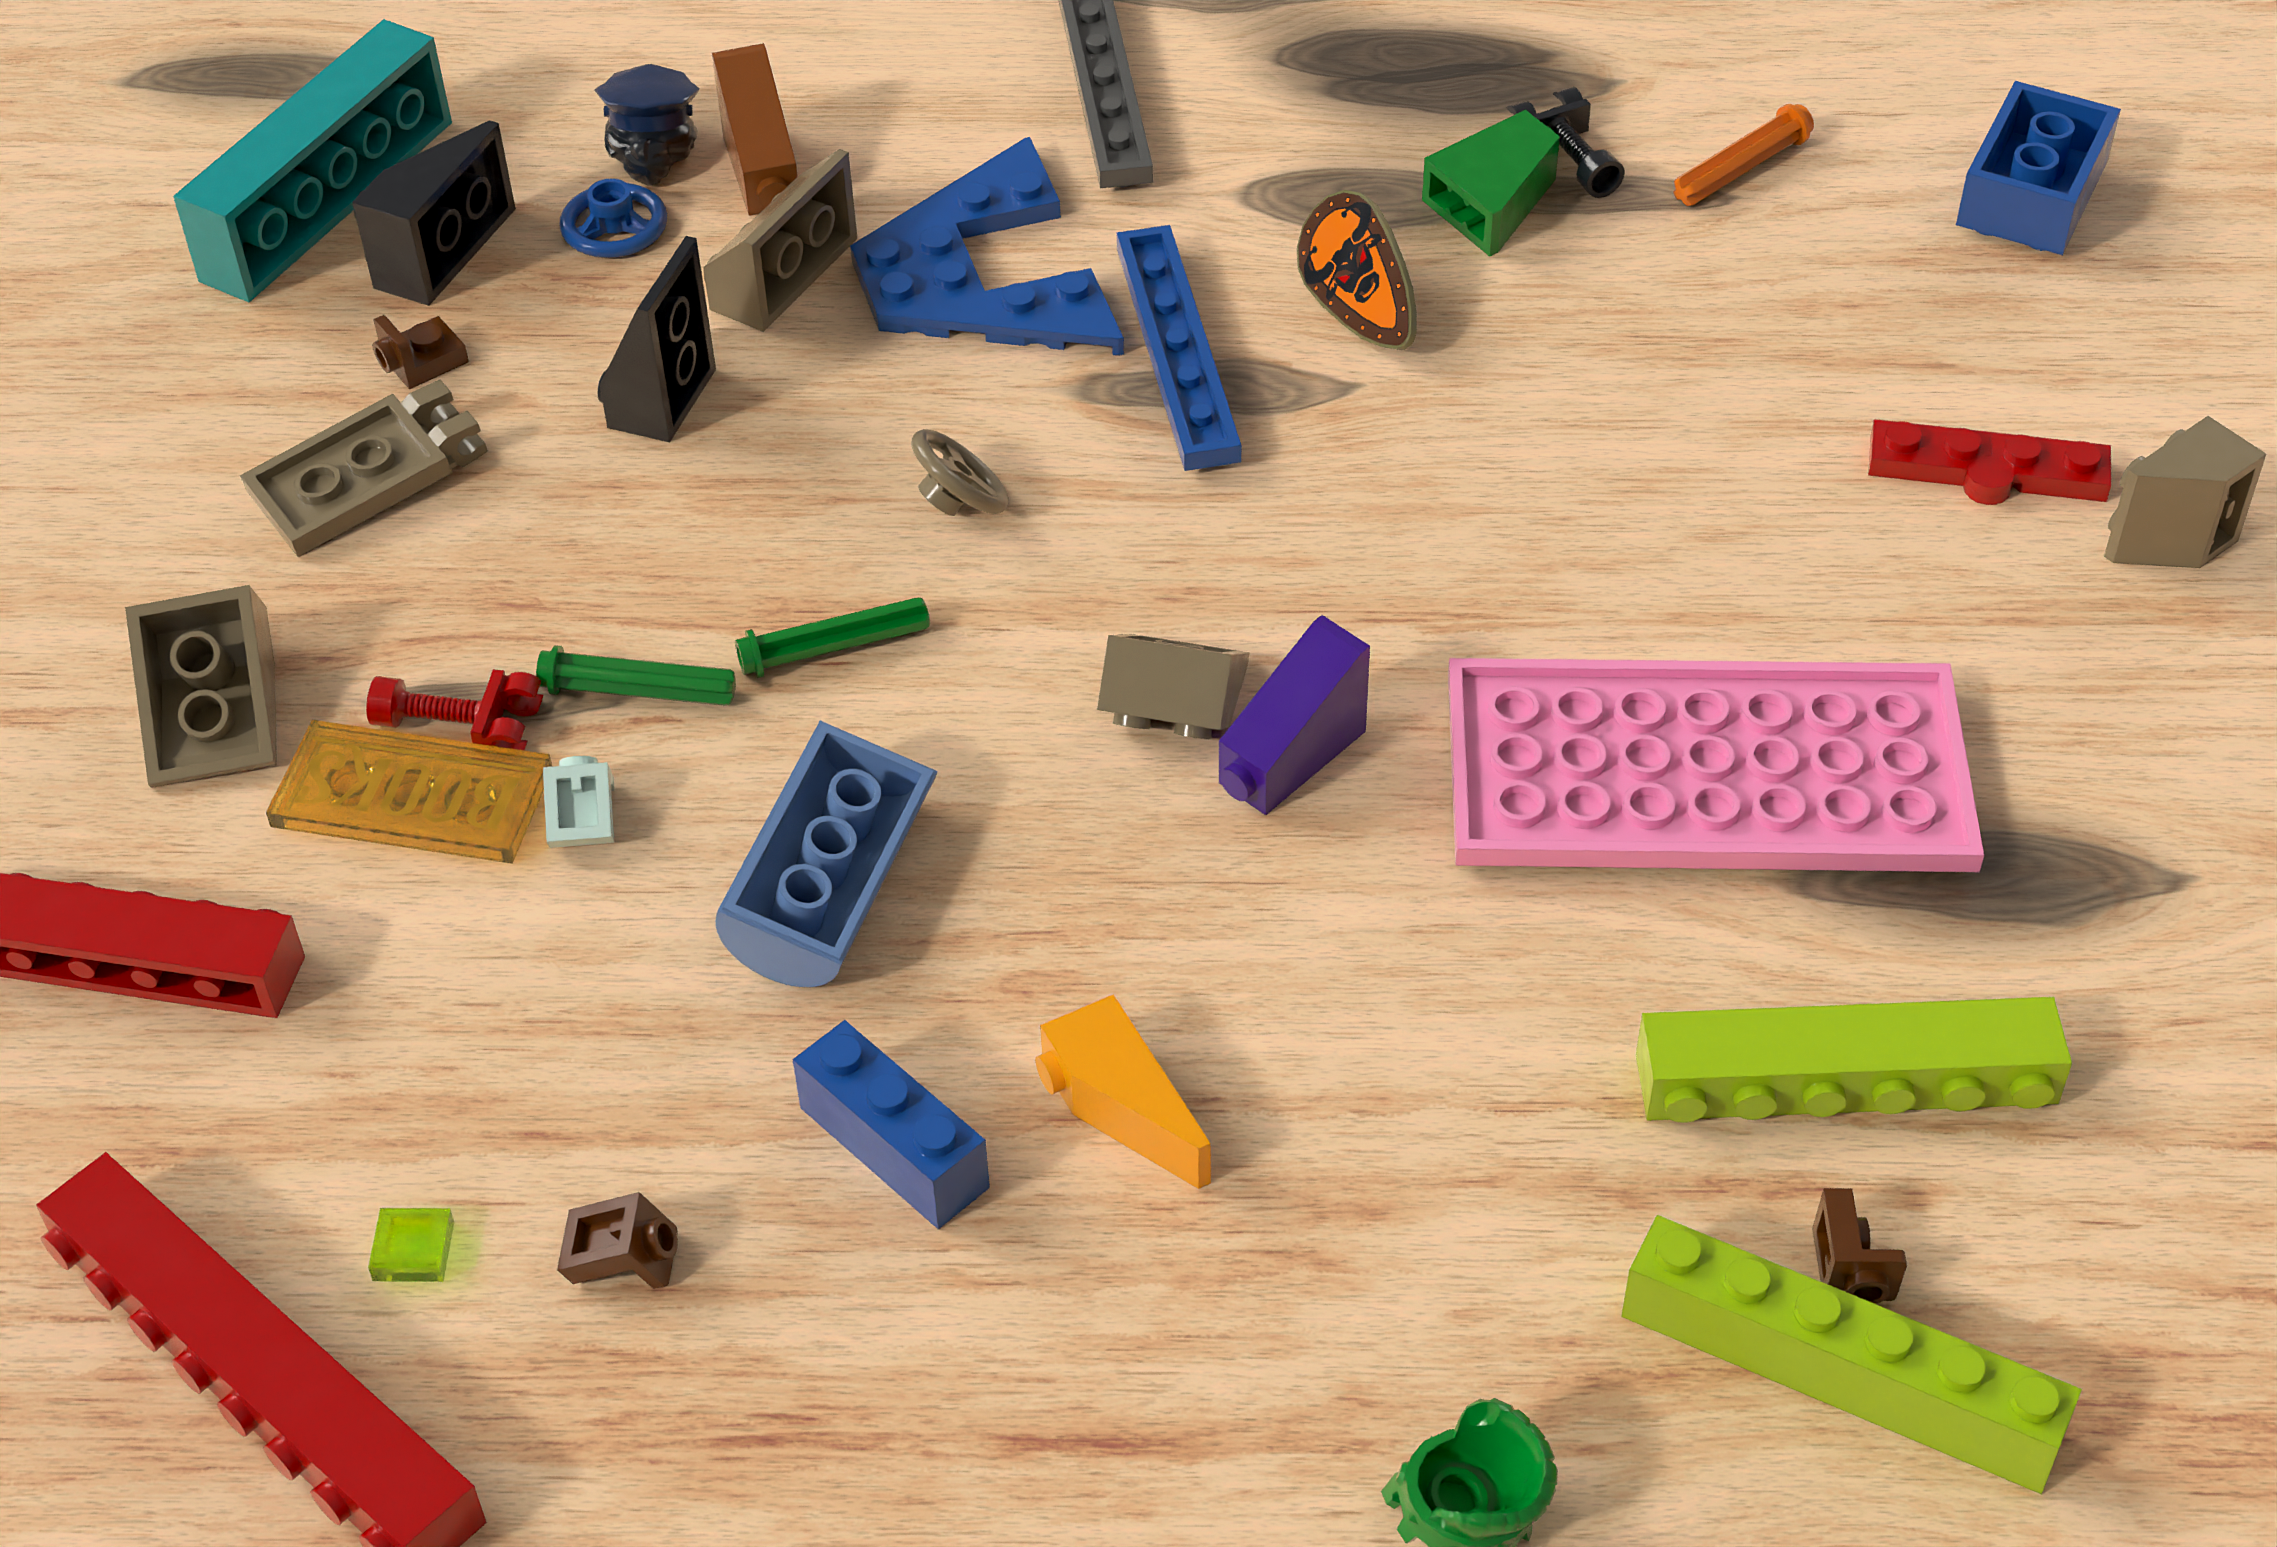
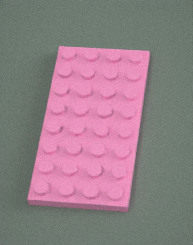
(1710, 765)

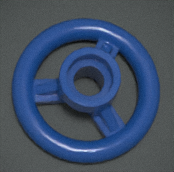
(612, 213)

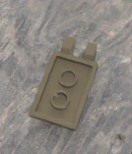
(363, 465)

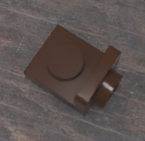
(418, 352)
(618, 1238)
(1845, 1251)

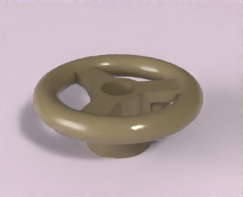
(956, 477)

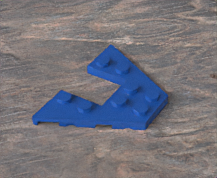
(926, 283)

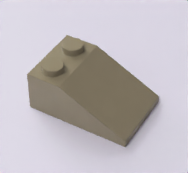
(204, 684)

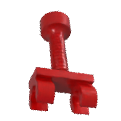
(515, 692)

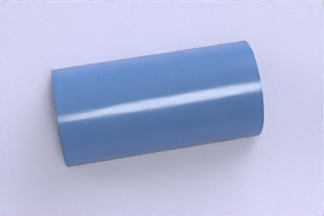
(821, 858)

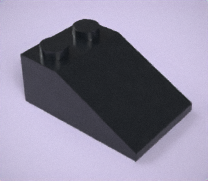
(434, 213)
(663, 353)

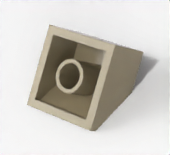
(1171, 683)

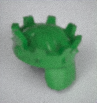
(1476, 1481)

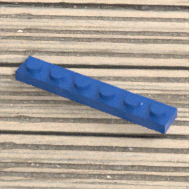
(1178, 349)

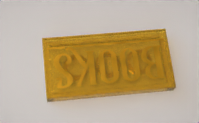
(410, 791)

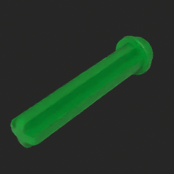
(830, 635)
(634, 677)

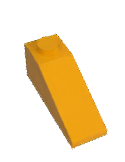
(1121, 1089)

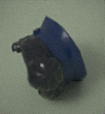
(648, 120)

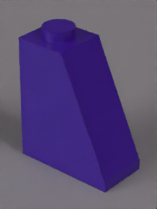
(1298, 717)

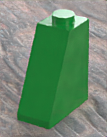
(1492, 179)

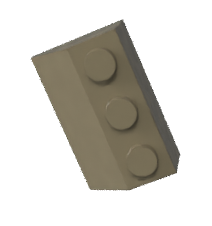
(785, 246)

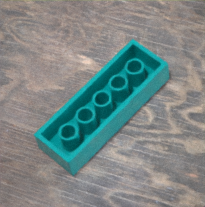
(311, 160)

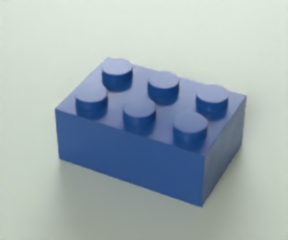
(2037, 167)

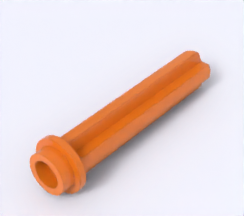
(1789, 127)

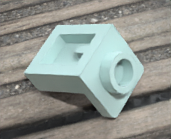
(578, 802)

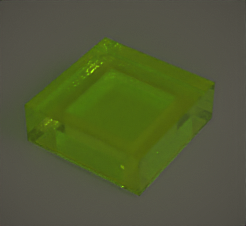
(411, 1245)

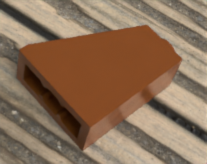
(753, 125)

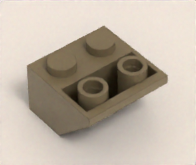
(2185, 498)

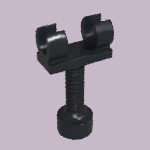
(1597, 170)

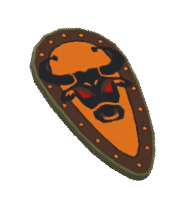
(1358, 269)

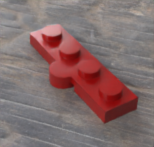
(1990, 461)

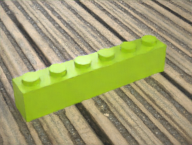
(1852, 1059)
(1850, 1353)

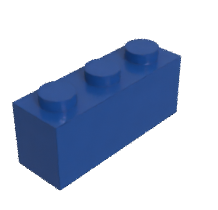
(892, 1124)

